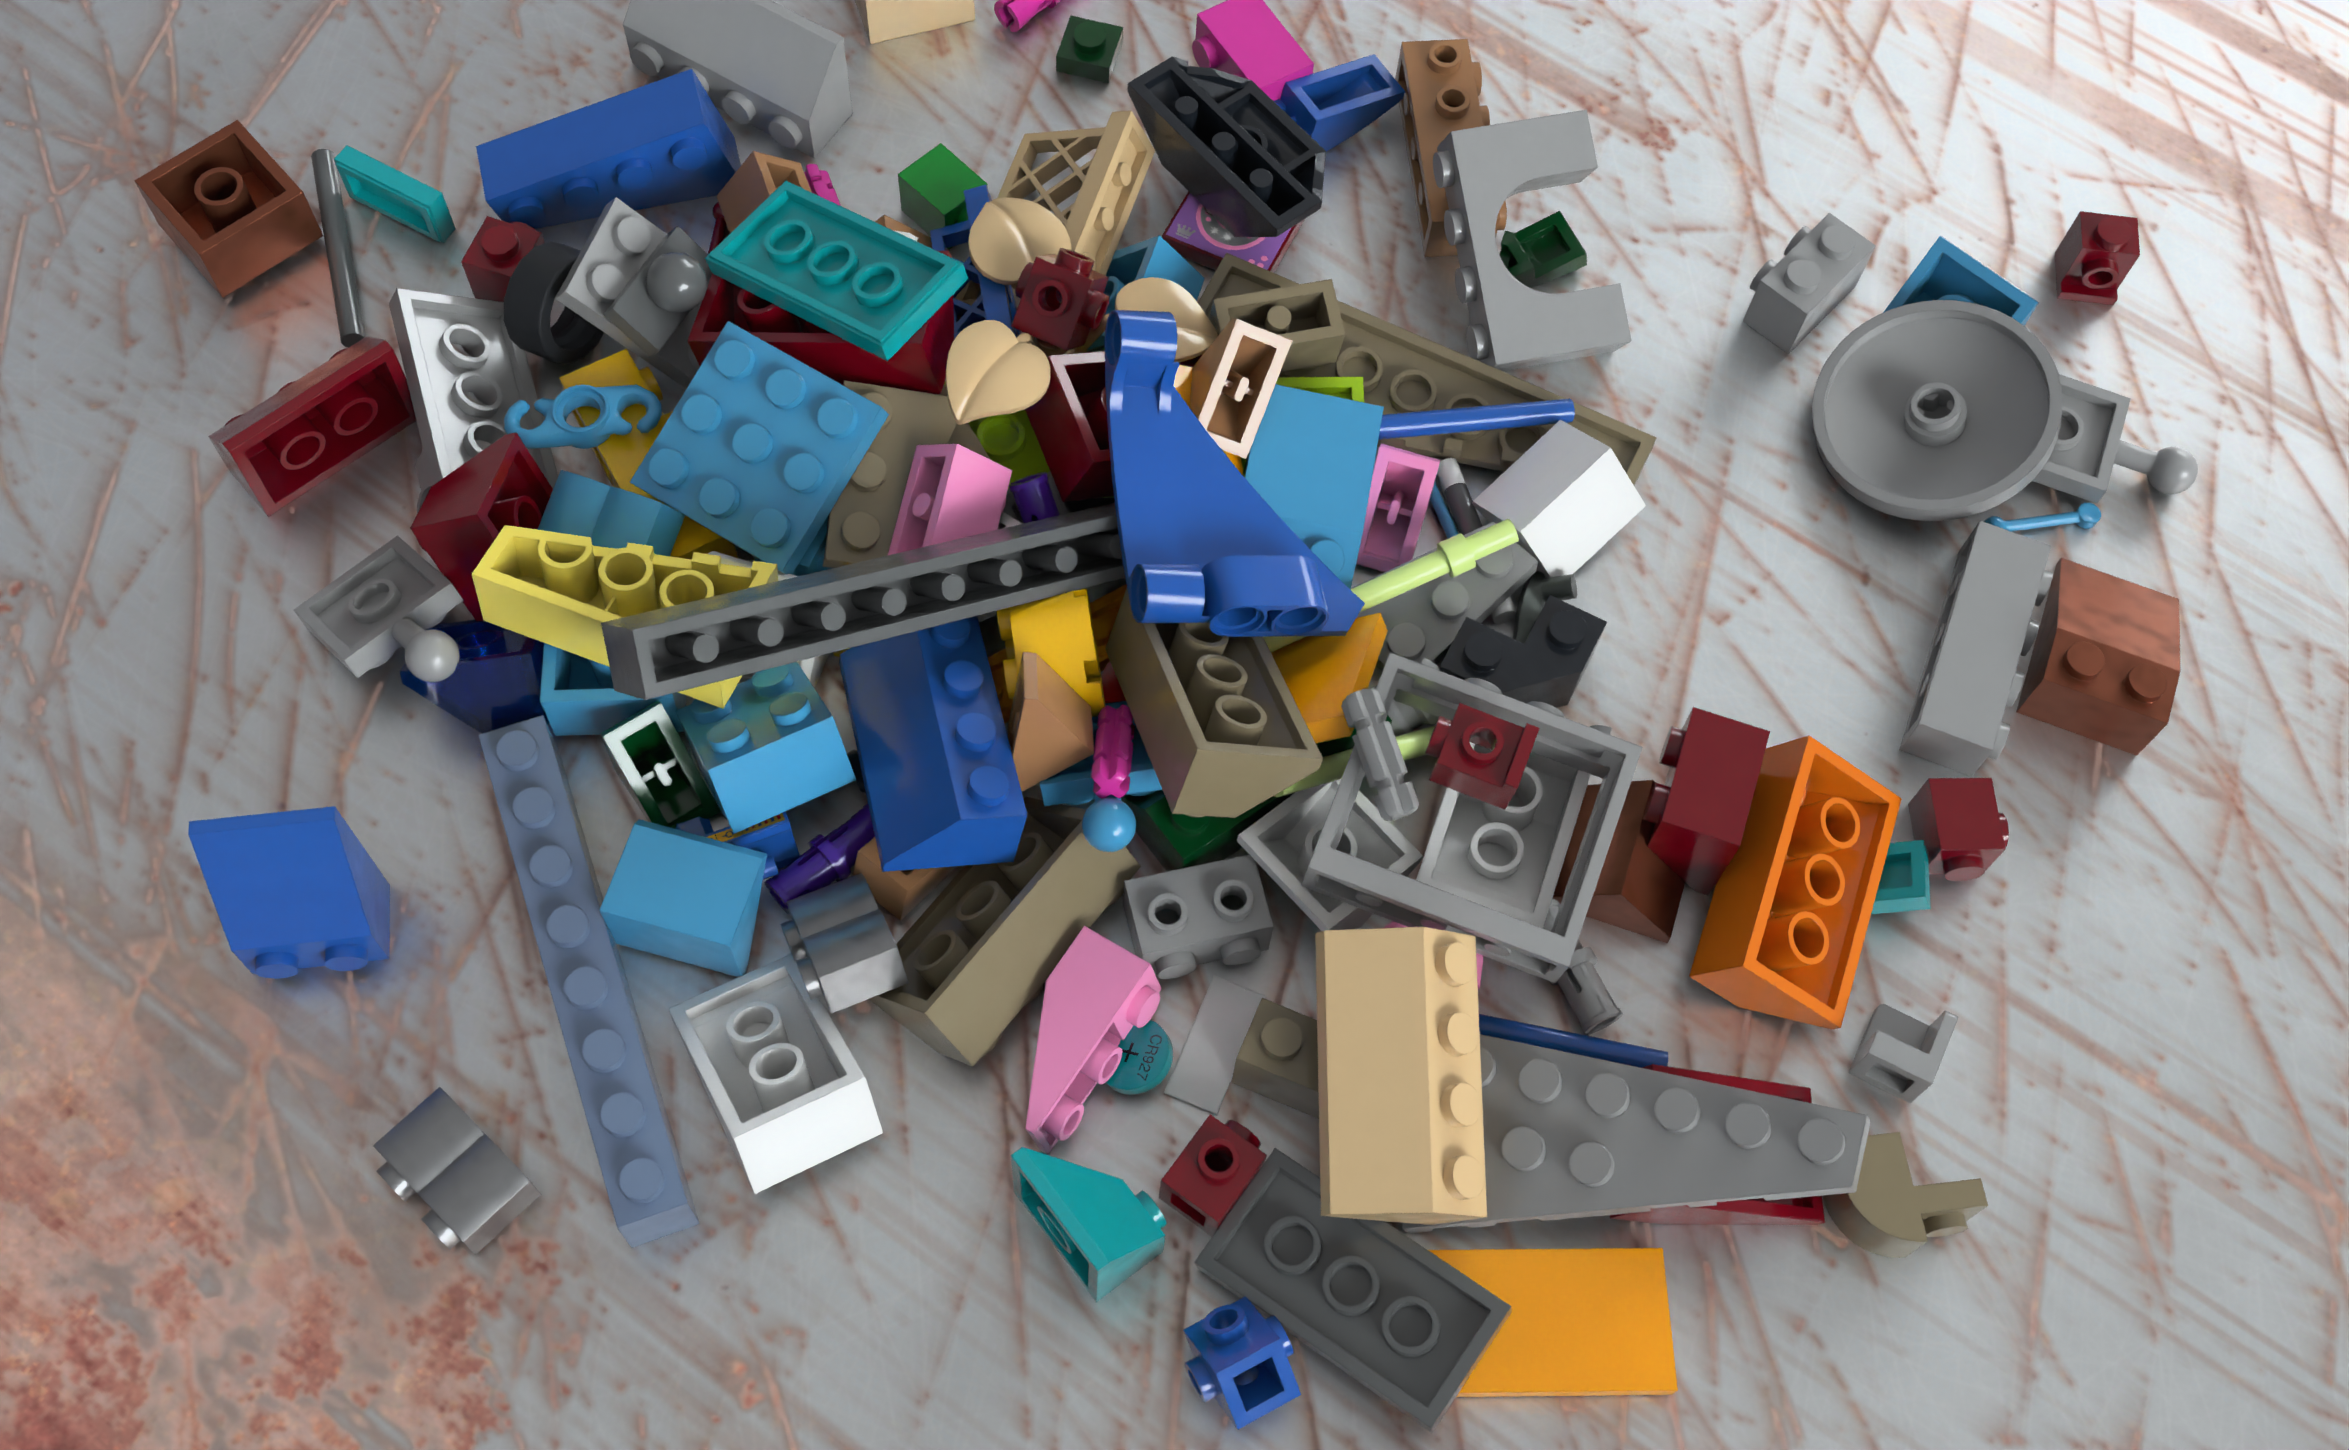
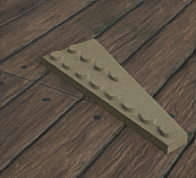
(1420, 375)

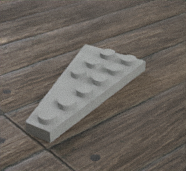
(1622, 1139)

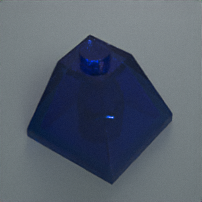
(494, 679)

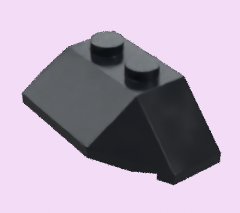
(1230, 147)

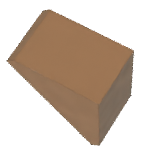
(1236, 382)
(1046, 723)

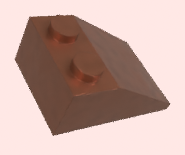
(2104, 658)

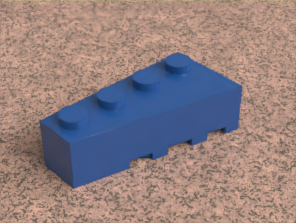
(639, 146)

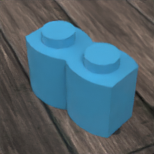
(609, 515)

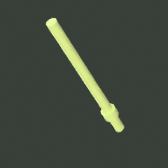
(1452, 556)

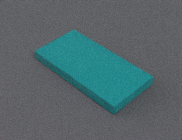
(837, 269)

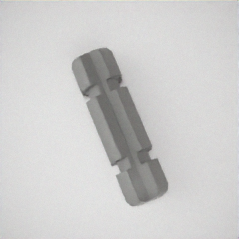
(1380, 754)

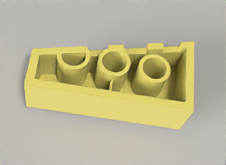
(565, 587)

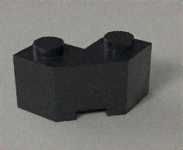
(1541, 668)

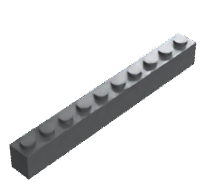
(860, 603)

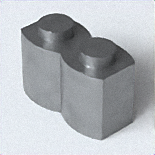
(844, 943)
(455, 1171)

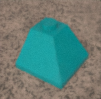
(1089, 1218)

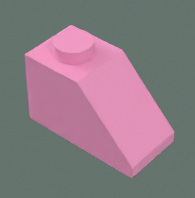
(949, 497)

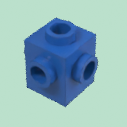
(1241, 1362)

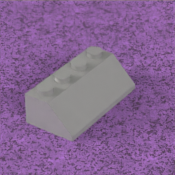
(752, 61)

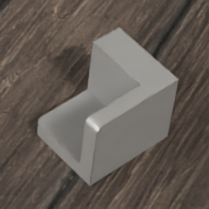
(1902, 1051)

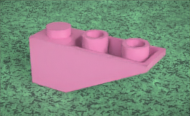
(1085, 1014)

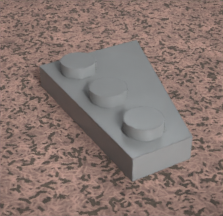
(1429, 616)

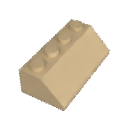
(1399, 1076)

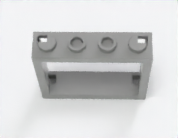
(1422, 905)

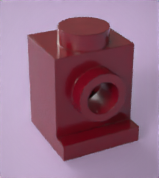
(2096, 257)
(1486, 776)

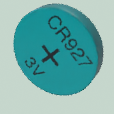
(1144, 1060)

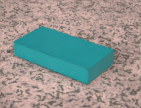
(395, 194)

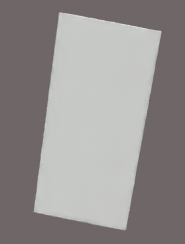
(1213, 1045)

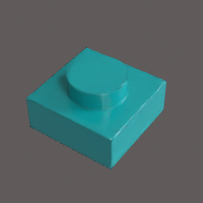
(1904, 879)

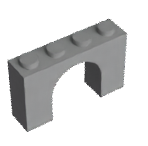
(1508, 320)

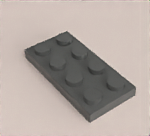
(1354, 1291)

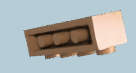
(1438, 99)

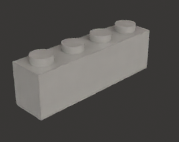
(1977, 650)

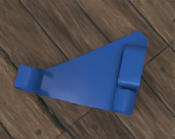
(1188, 521)

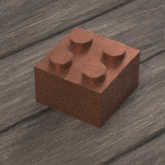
(229, 208)

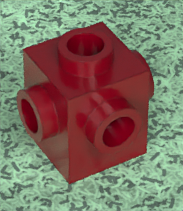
(1061, 299)

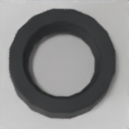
(530, 303)

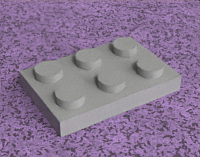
(603, 269)

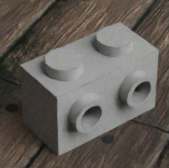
(1808, 282)
(1198, 916)

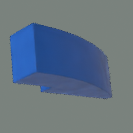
(1341, 99)

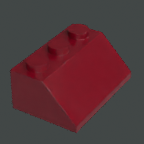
(317, 424)

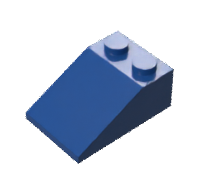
(294, 891)

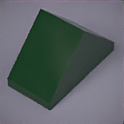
(658, 768)

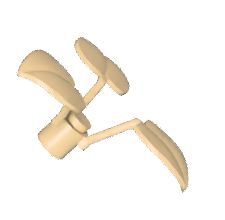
(1002, 373)

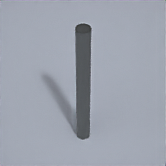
(337, 247)

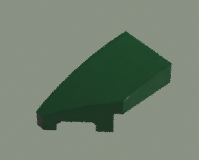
(1542, 251)

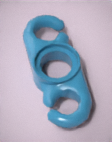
(608, 400)

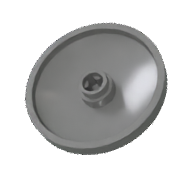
(1937, 410)

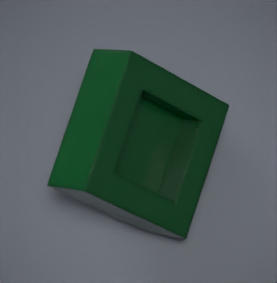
(1089, 49)

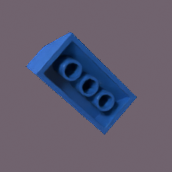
(934, 749)

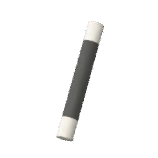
(1466, 518)

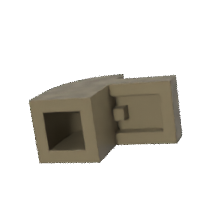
(1891, 1213)

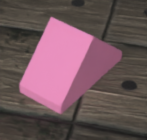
(1396, 507)

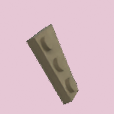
(869, 506)

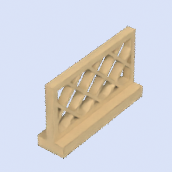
(1105, 184)

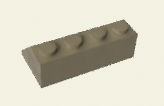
(1210, 714)
(1002, 933)

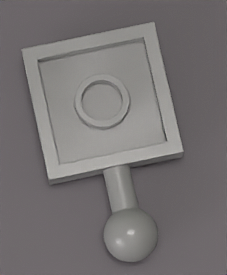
(2092, 445)
(383, 607)

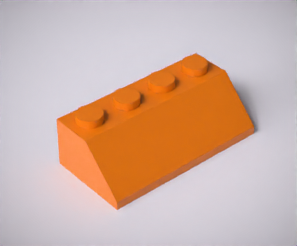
(1799, 887)

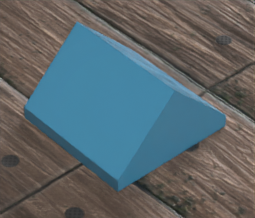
(1956, 275)
(685, 898)

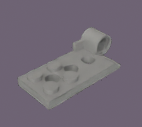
(439, 374)

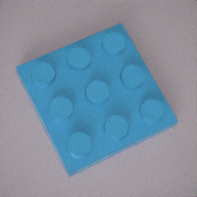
(759, 448)

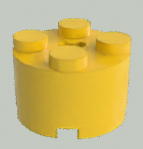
(1062, 636)

